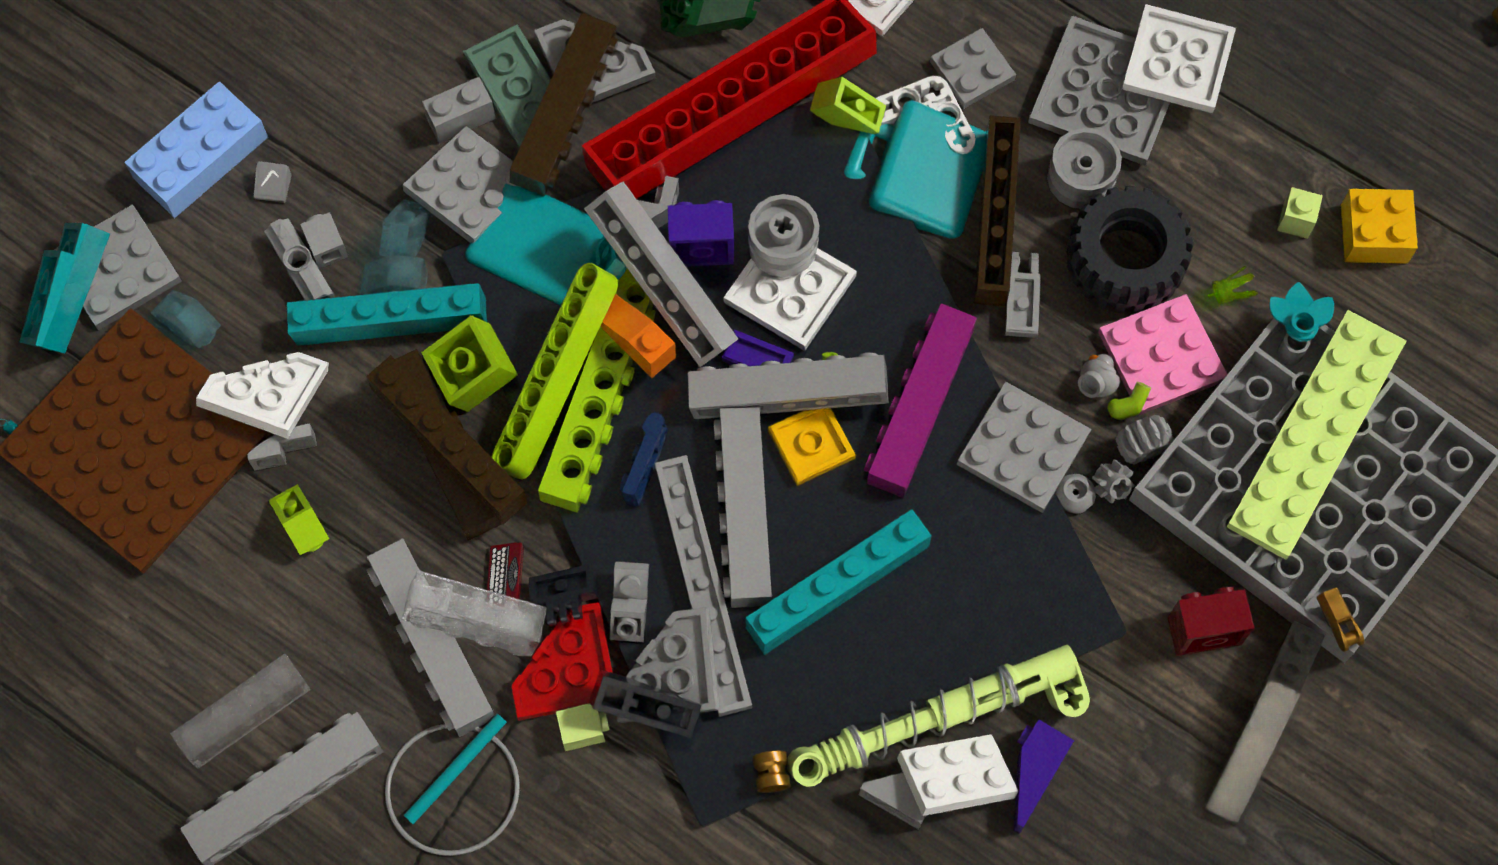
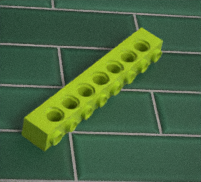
(571, 492)

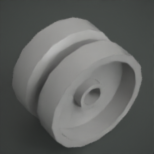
(1083, 166)
(783, 235)

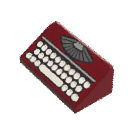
(506, 569)

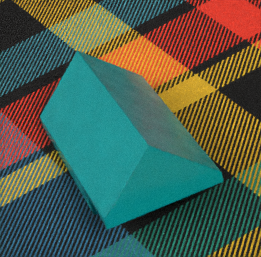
(63, 287)

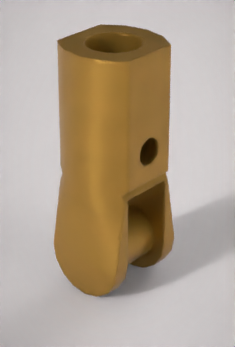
(1337, 615)

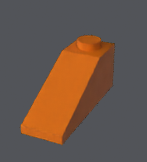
(638, 336)

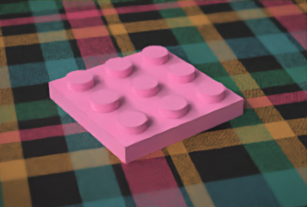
(1165, 351)

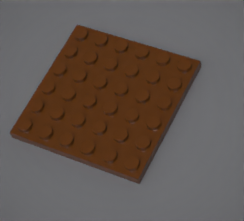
(129, 443)

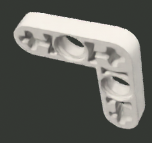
(944, 102)

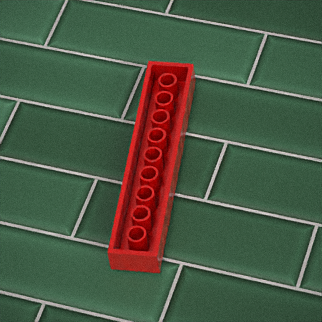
(731, 98)

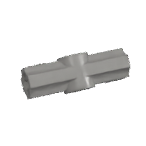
(291, 250)

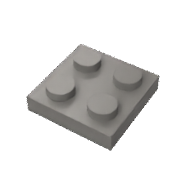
(973, 68)

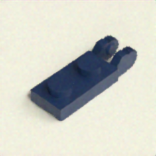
(644, 458)

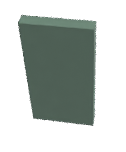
(511, 78)

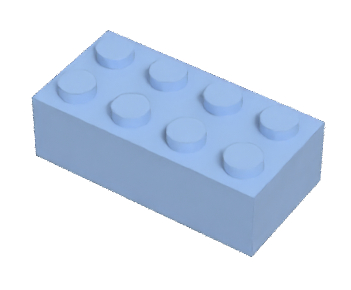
(196, 149)

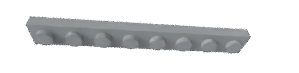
(702, 579)

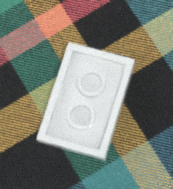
(957, 774)

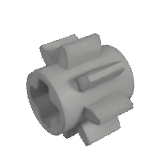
(1113, 481)

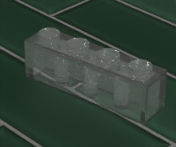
(474, 614)
(240, 711)

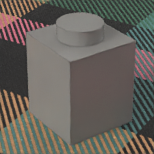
(324, 239)

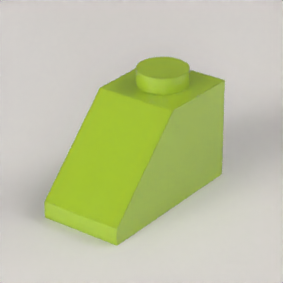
(847, 106)
(299, 520)

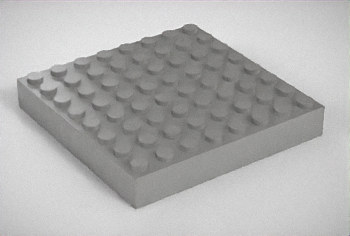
(1375, 522)

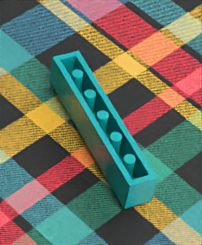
(384, 314)
(838, 581)

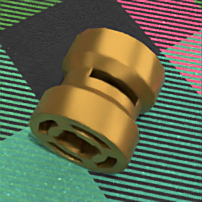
(771, 771)

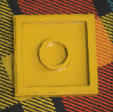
(811, 443)

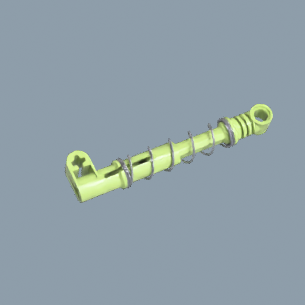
(948, 709)

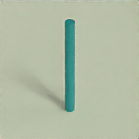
(455, 768)

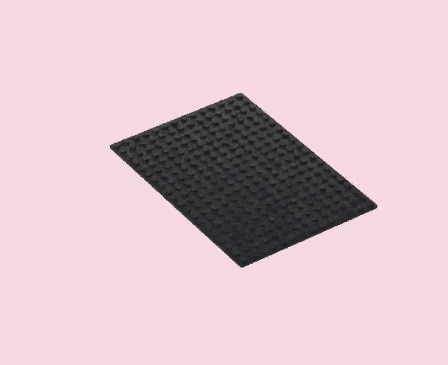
(983, 593)

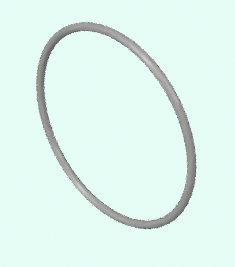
(450, 852)

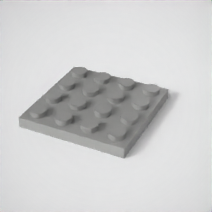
(1088, 93)

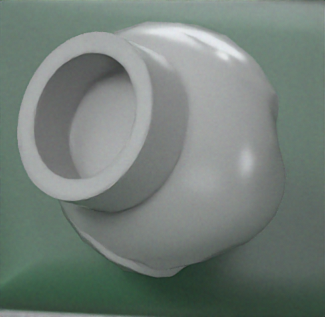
(1098, 377)

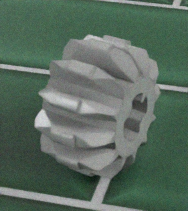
(1144, 439)

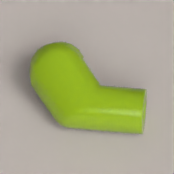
(1131, 405)

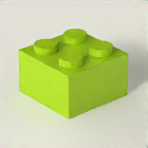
(469, 363)

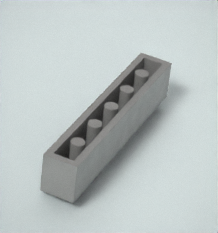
(661, 273)
(790, 385)
(745, 507)
(435, 652)
(281, 789)

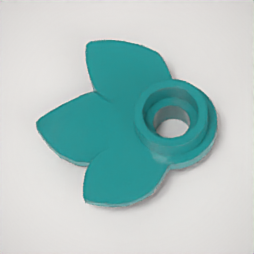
(1301, 309)

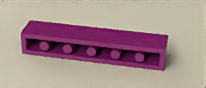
(921, 400)

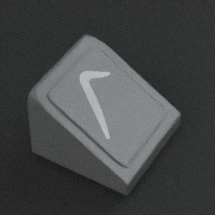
(272, 182)

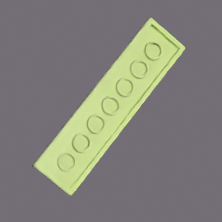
(1316, 435)

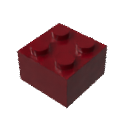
(1210, 621)

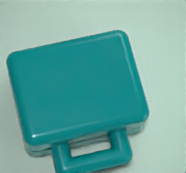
(921, 172)
(536, 243)

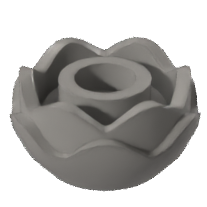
(1076, 503)

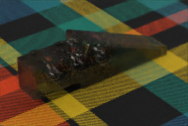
(1264, 722)

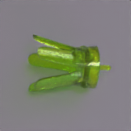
(1223, 288)

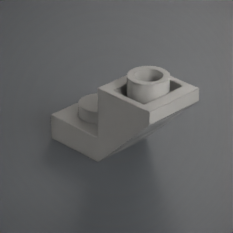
(664, 196)
(629, 602)

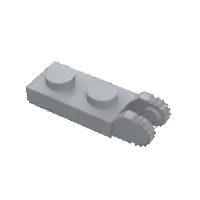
(1023, 299)

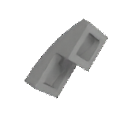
(272, 451)

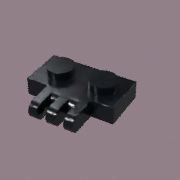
(564, 592)

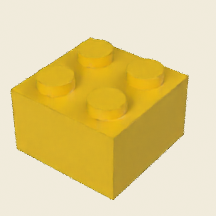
(1379, 226)

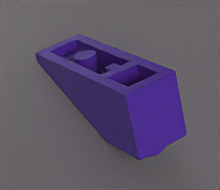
(1037, 763)

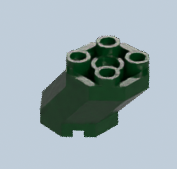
(699, 17)

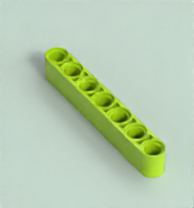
(555, 370)

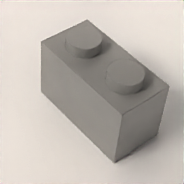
(457, 108)

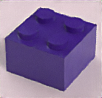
(702, 233)

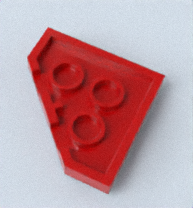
(564, 666)

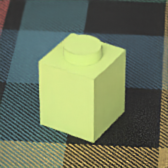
(1299, 213)
(581, 726)

